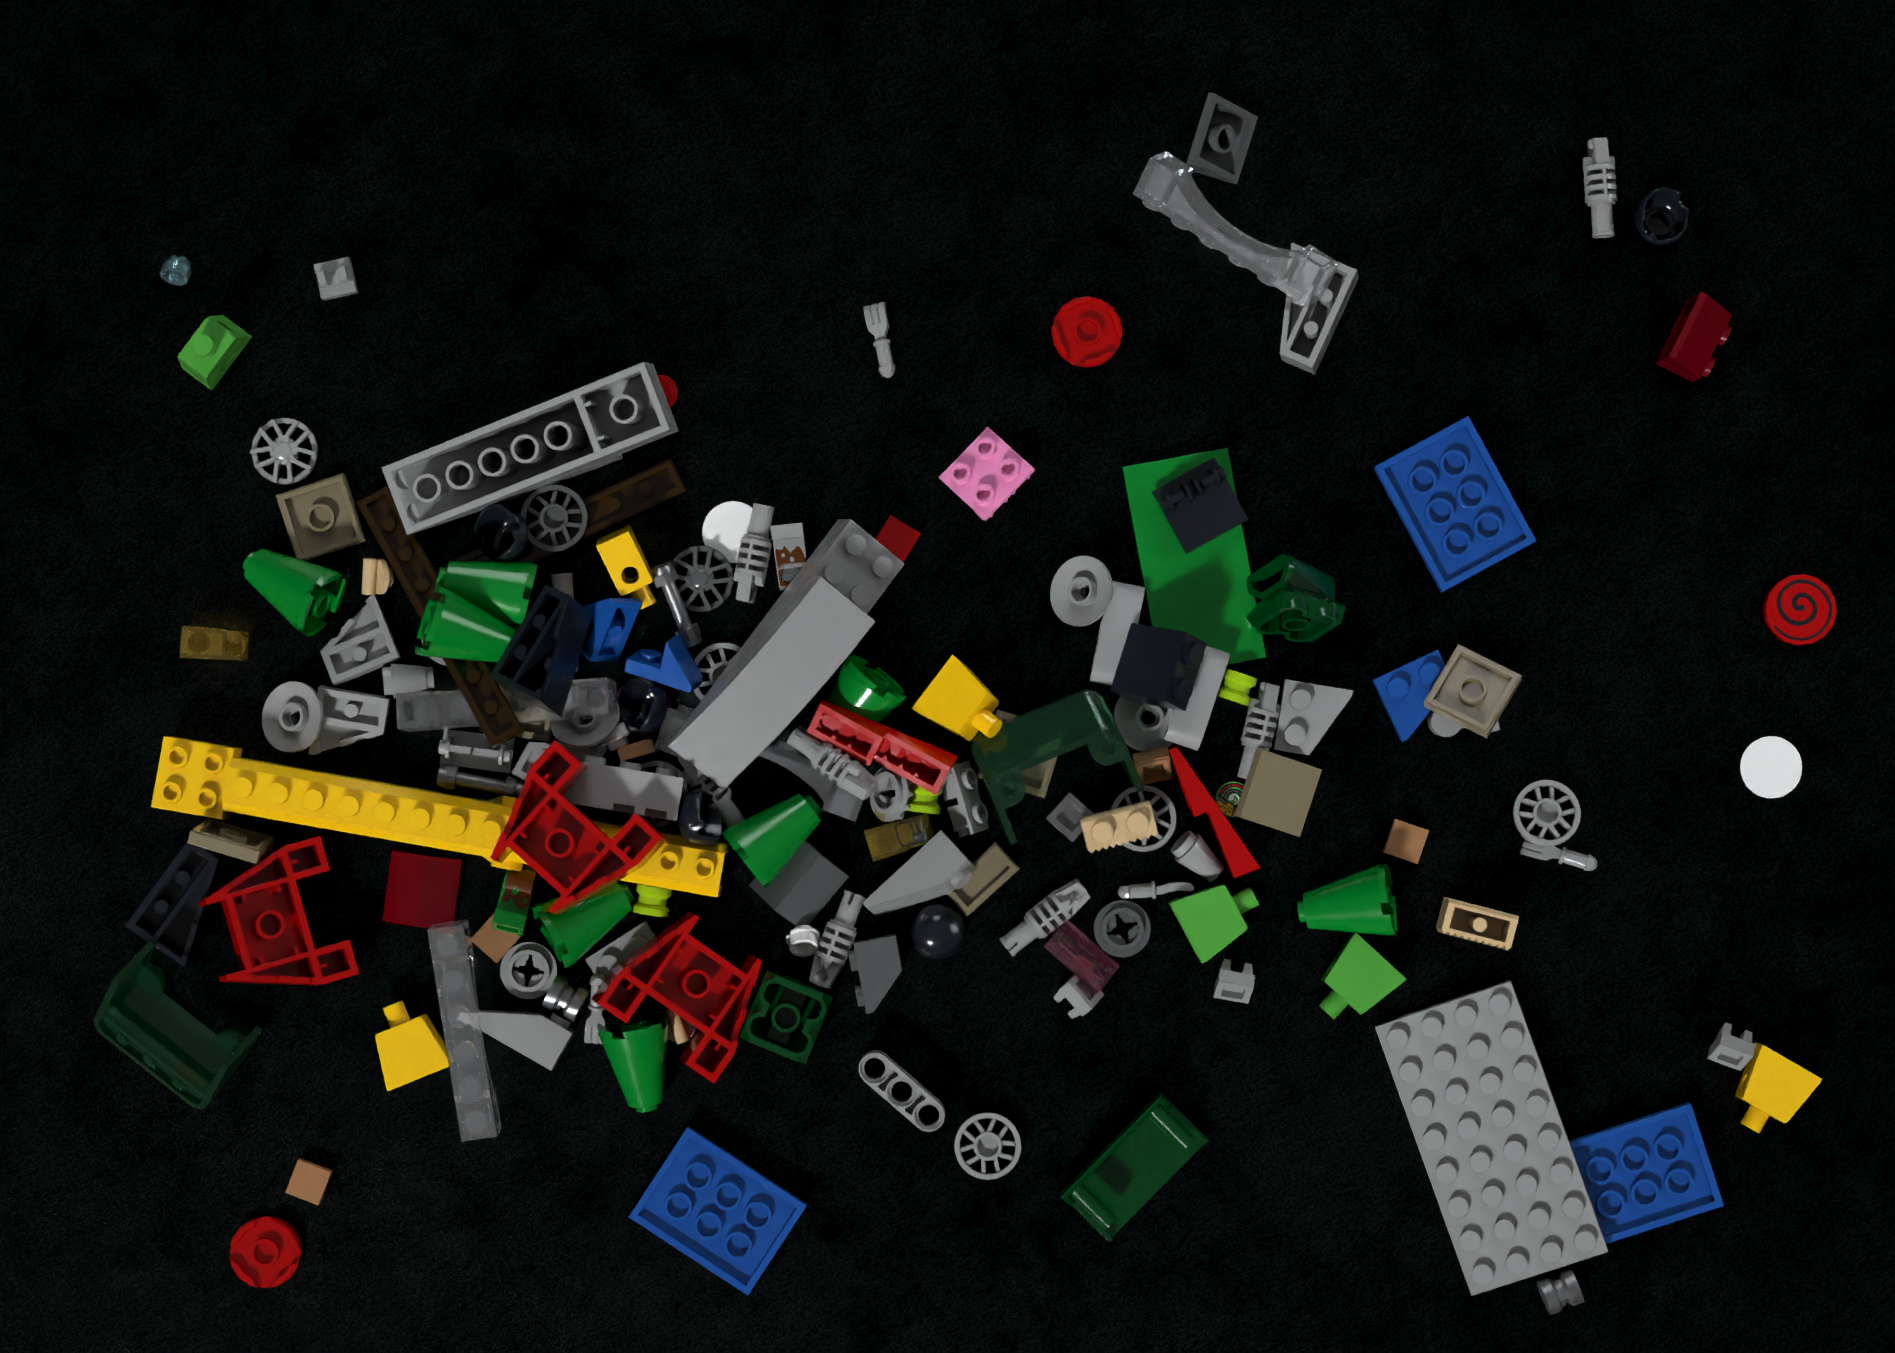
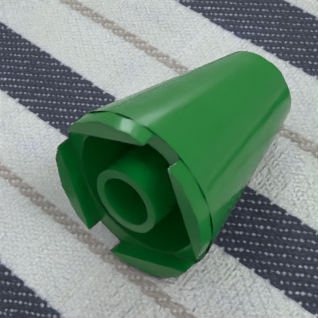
(492, 586)
(295, 588)
(461, 630)
(865, 690)
(774, 835)
(1353, 904)
(584, 924)
(638, 1056)

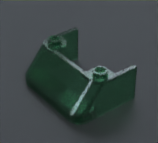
(1045, 735)
(166, 1036)

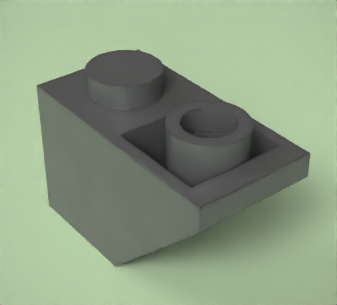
(878, 968)

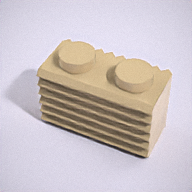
(1118, 826)
(1477, 923)

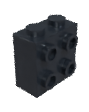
(1158, 666)

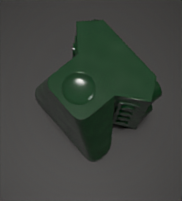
(1294, 600)
(786, 1016)

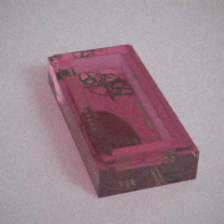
(1081, 956)

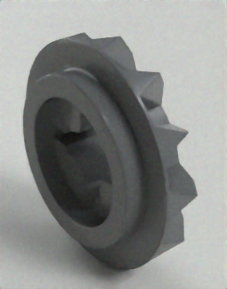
(1137, 935)

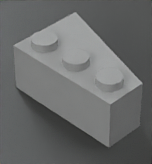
(1310, 328)
(628, 789)

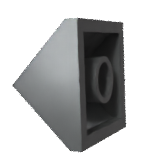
(1221, 139)
(802, 885)

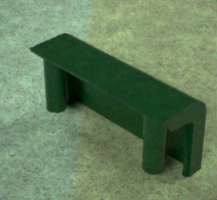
(1133, 1166)

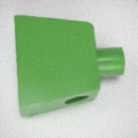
(213, 349)
(1213, 917)
(1358, 978)

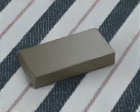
(992, 871)

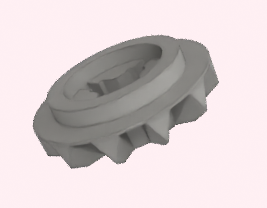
(888, 807)
(515, 980)

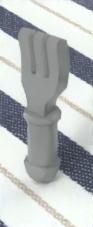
(878, 325)
(1565, 856)
(1149, 890)
(596, 1016)

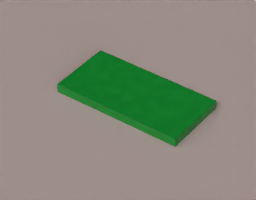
(1195, 590)

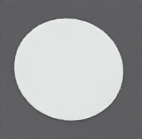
(725, 527)
(1771, 767)

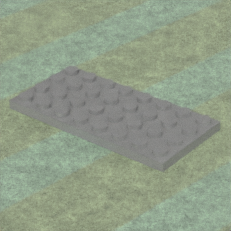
(1491, 1138)

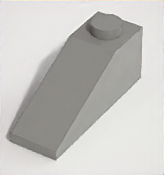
(928, 874)
(531, 1034)

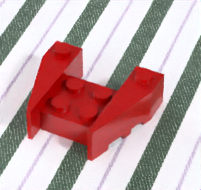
(563, 841)
(271, 924)
(691, 984)

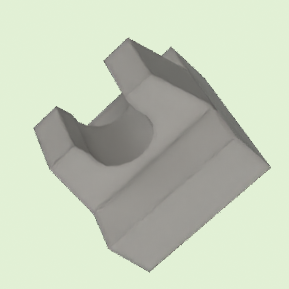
(335, 278)
(1234, 985)
(1079, 995)
(1732, 1050)

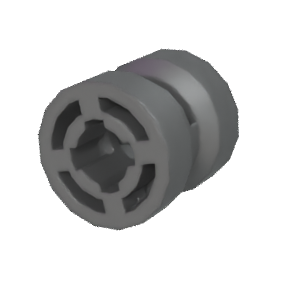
(565, 998)
(1559, 1292)

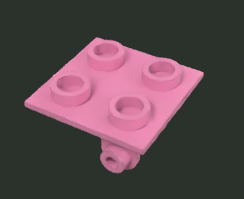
(986, 474)

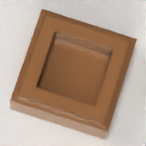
(636, 749)
(1153, 765)
(1405, 841)
(494, 942)
(309, 1181)

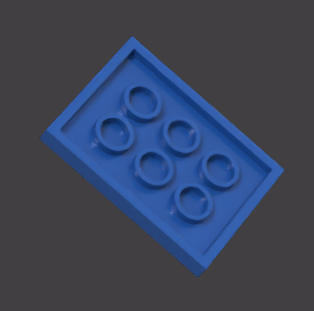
(1454, 504)
(1647, 1172)
(718, 1210)

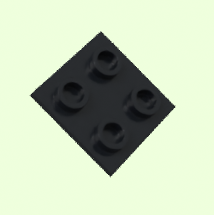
(1200, 505)

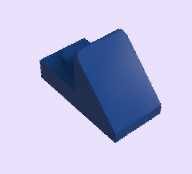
(611, 628)
(673, 669)

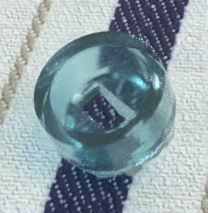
(176, 270)

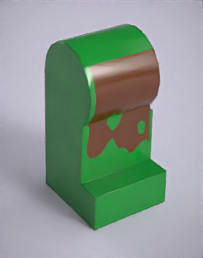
(514, 901)

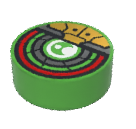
(1228, 797)

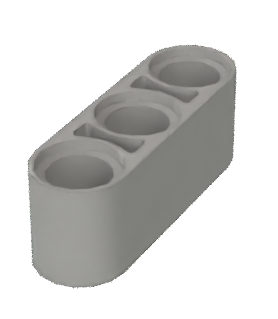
(1114, 628)
(1189, 726)
(910, 1106)

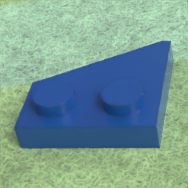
(1406, 689)

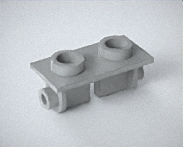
(475, 752)
(970, 813)

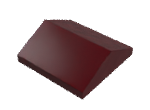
(421, 889)

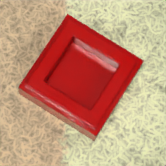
(898, 538)

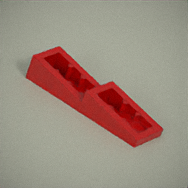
(875, 742)
(1235, 853)

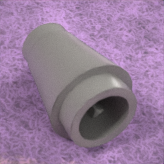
(406, 678)
(1197, 856)

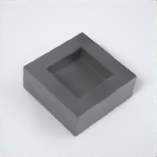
(1066, 816)

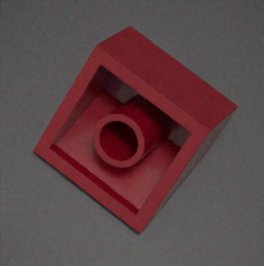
(1695, 337)

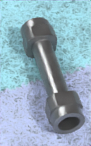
(665, 576)
(450, 777)

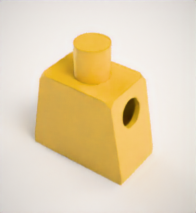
(621, 551)
(959, 702)
(409, 1047)
(1773, 1088)

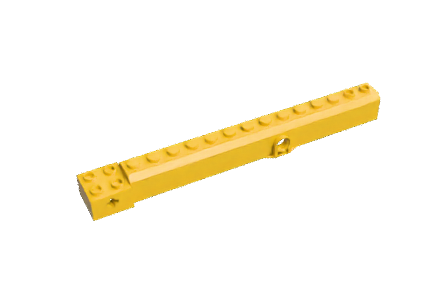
(217, 781)

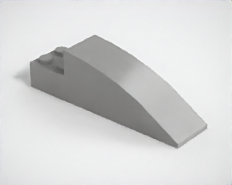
(571, 430)
(788, 653)

